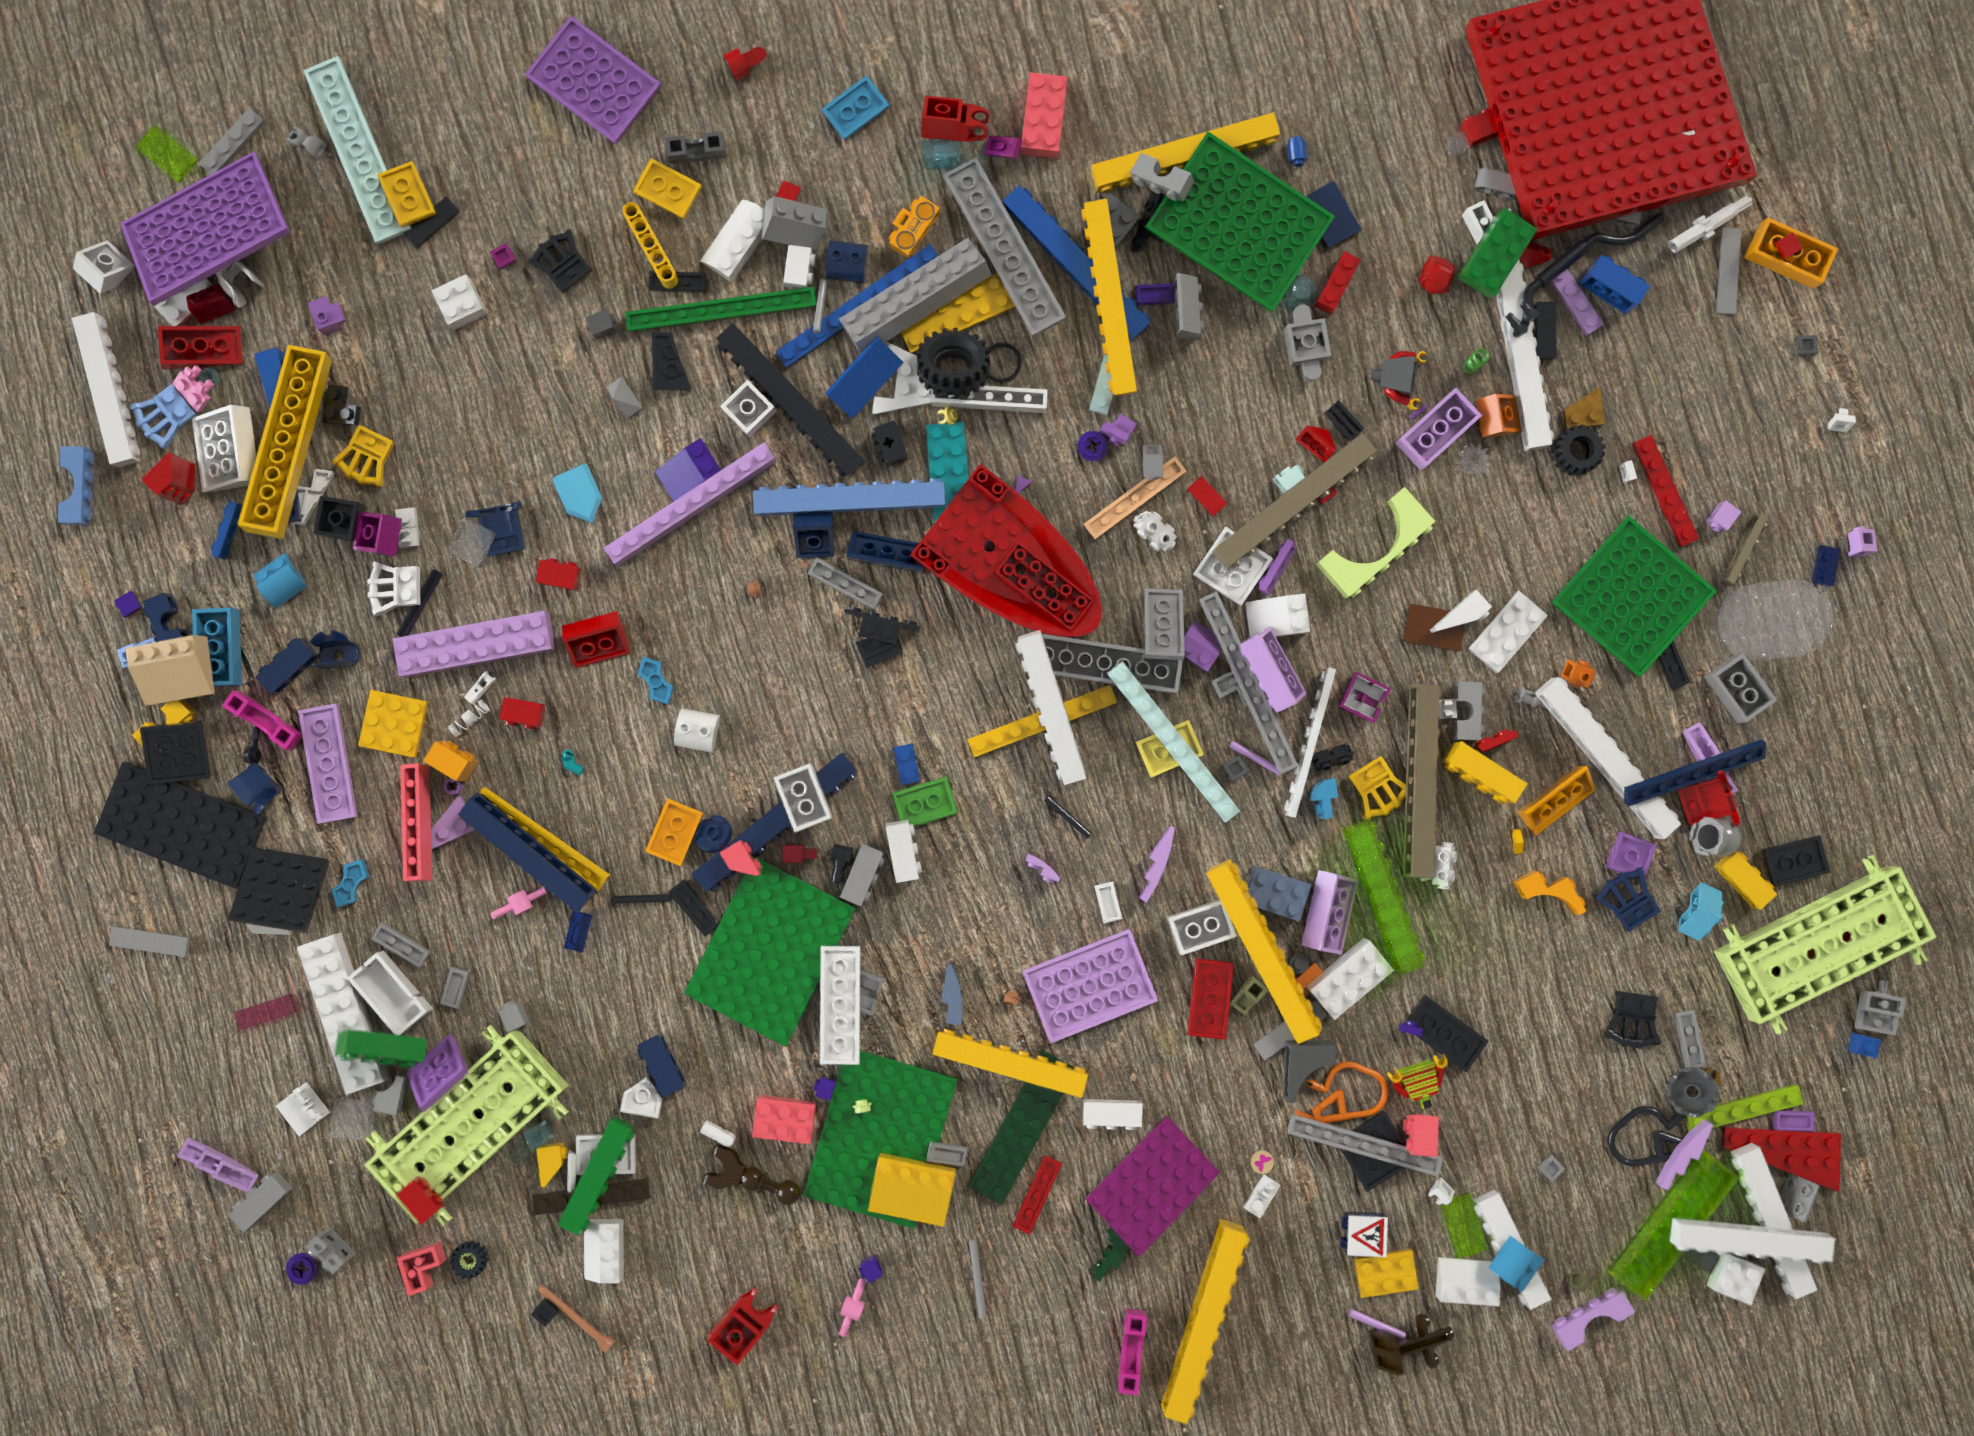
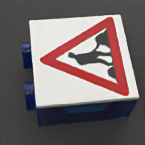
(1364, 1234)

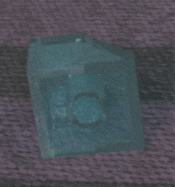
(940, 154)

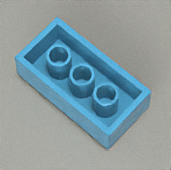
(224, 643)

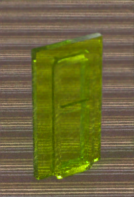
(166, 153)
(1463, 1226)

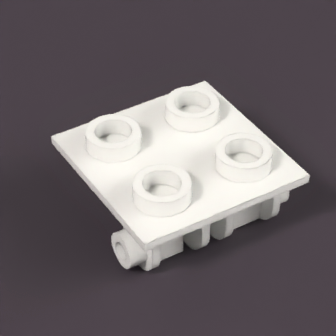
(302, 1109)

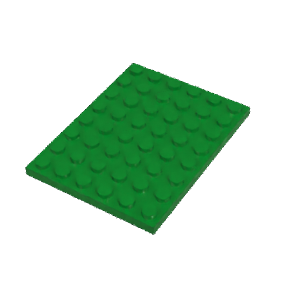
(1241, 223)
(769, 952)
(904, 1117)

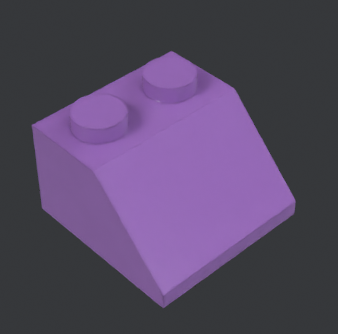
(1201, 646)

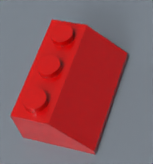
(172, 478)
(595, 639)

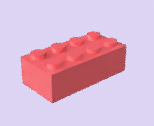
(1043, 115)

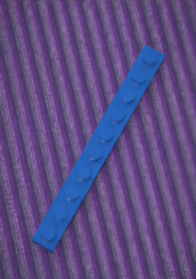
(831, 325)

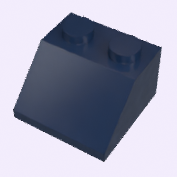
(814, 535)

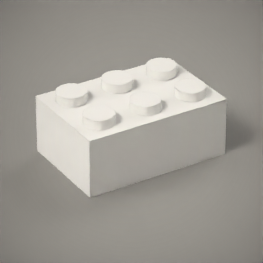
(803, 797)
(1201, 927)

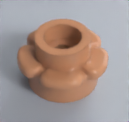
(754, 589)
(1011, 998)

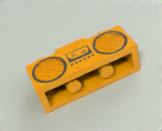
(919, 222)

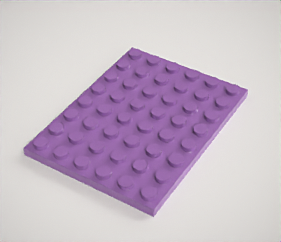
(204, 228)

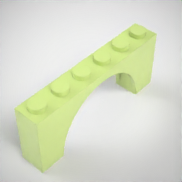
(1410, 522)

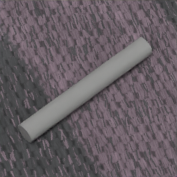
(820, 306)

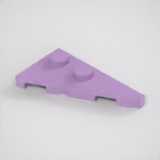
(450, 825)

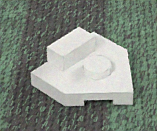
(642, 1100)

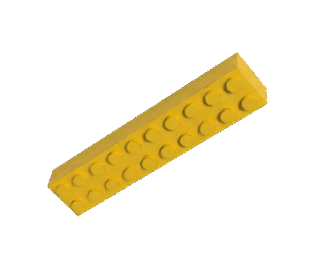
(285, 442)
(1204, 1321)

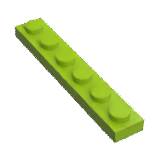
(1750, 1106)

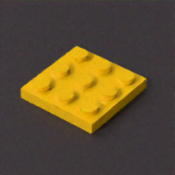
(393, 723)

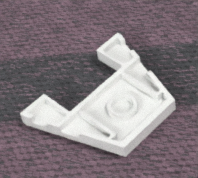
(908, 389)
(310, 496)

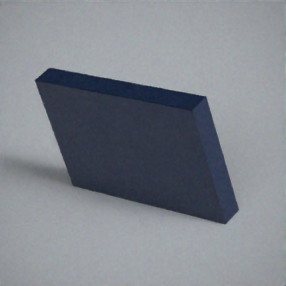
(1344, 223)

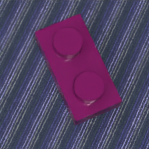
(1003, 147)

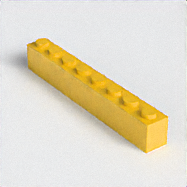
(1010, 1063)

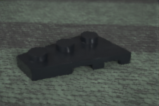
(666, 364)

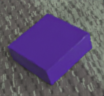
(128, 604)

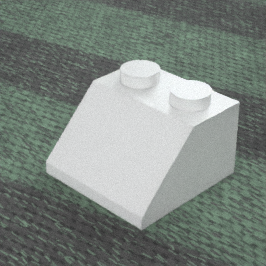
(102, 266)

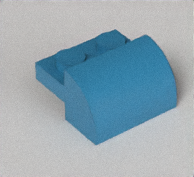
(279, 581)
(1322, 793)
(1516, 1264)

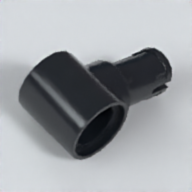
(841, 857)

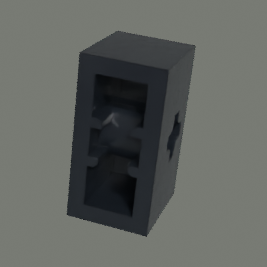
(889, 432)

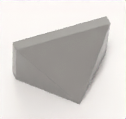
(624, 398)

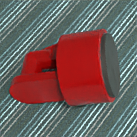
(738, 63)

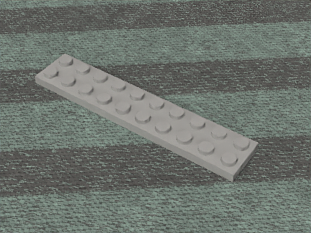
(1004, 247)

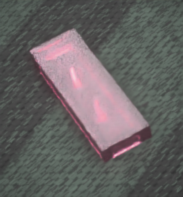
(265, 1011)

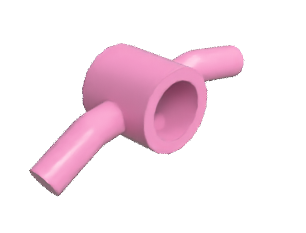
(519, 902)
(852, 1307)

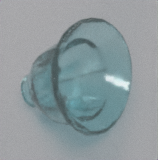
(1300, 292)

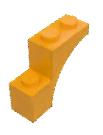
(1533, 884)

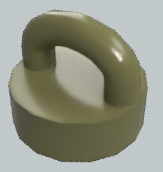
(1578, 1280)

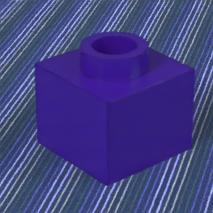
(825, 1087)
(870, 1269)

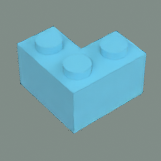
(1703, 912)

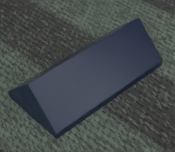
(883, 552)

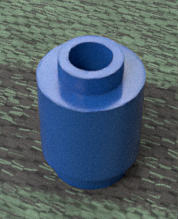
(1297, 151)

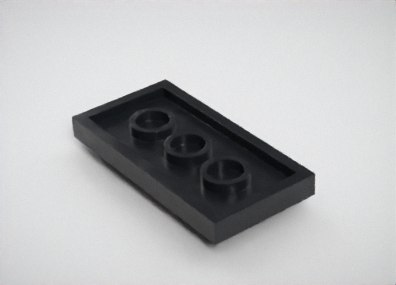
(1447, 1033)

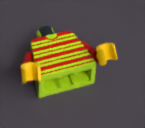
(1420, 1080)

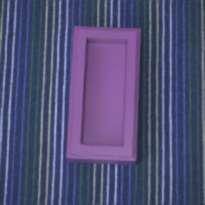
(1793, 1120)

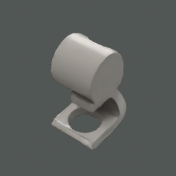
(301, 139)

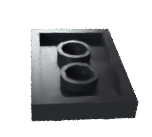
(1796, 860)

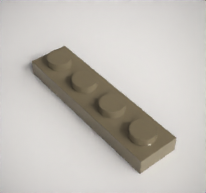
(1742, 553)

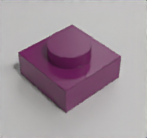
(503, 256)

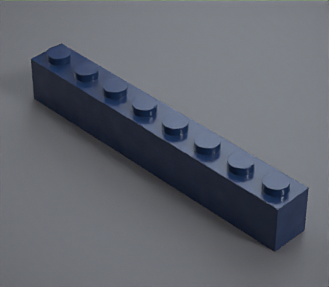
(527, 852)

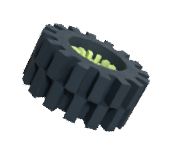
(472, 1269)

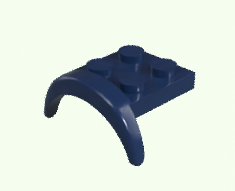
(506, 524)

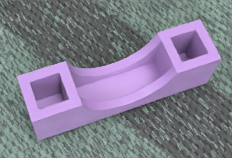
(1572, 1327)

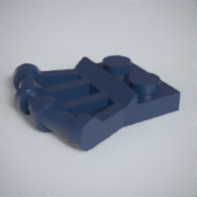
(1635, 910)

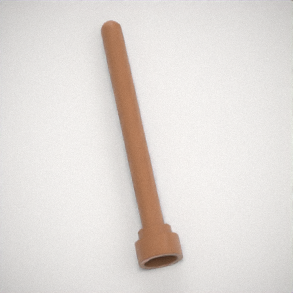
(604, 1341)

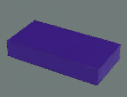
(1154, 294)

